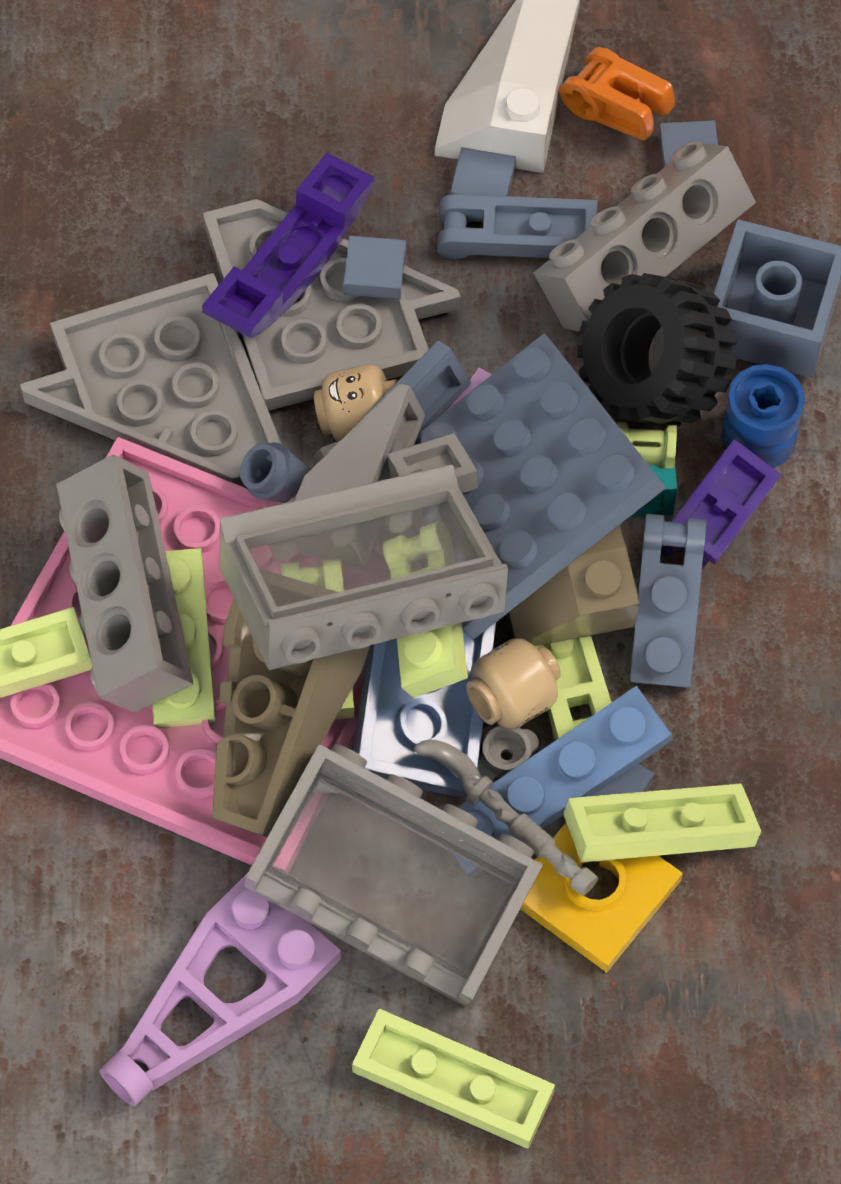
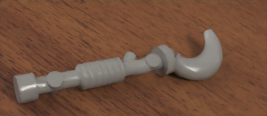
(519, 825)

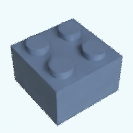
(779, 295)

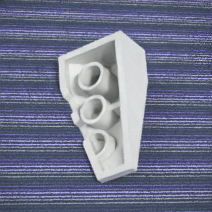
(513, 86)

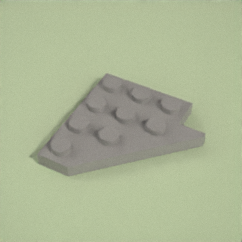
(324, 326)
(159, 379)

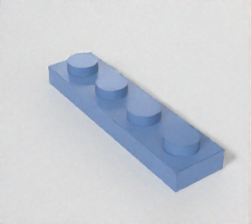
(578, 763)

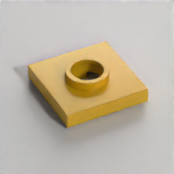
(604, 926)

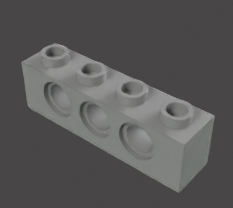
(672, 231)
(123, 584)

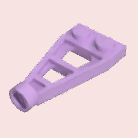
(272, 938)

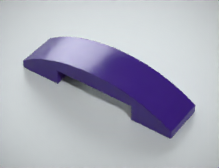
(295, 250)

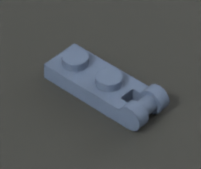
(510, 225)
(667, 603)

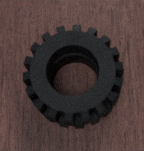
(693, 355)

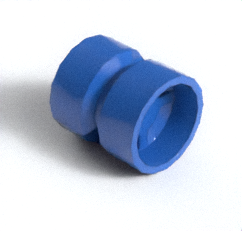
(764, 412)

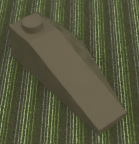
(583, 599)
(272, 725)

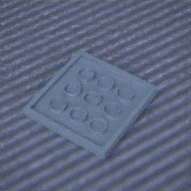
(546, 466)

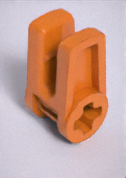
(617, 94)

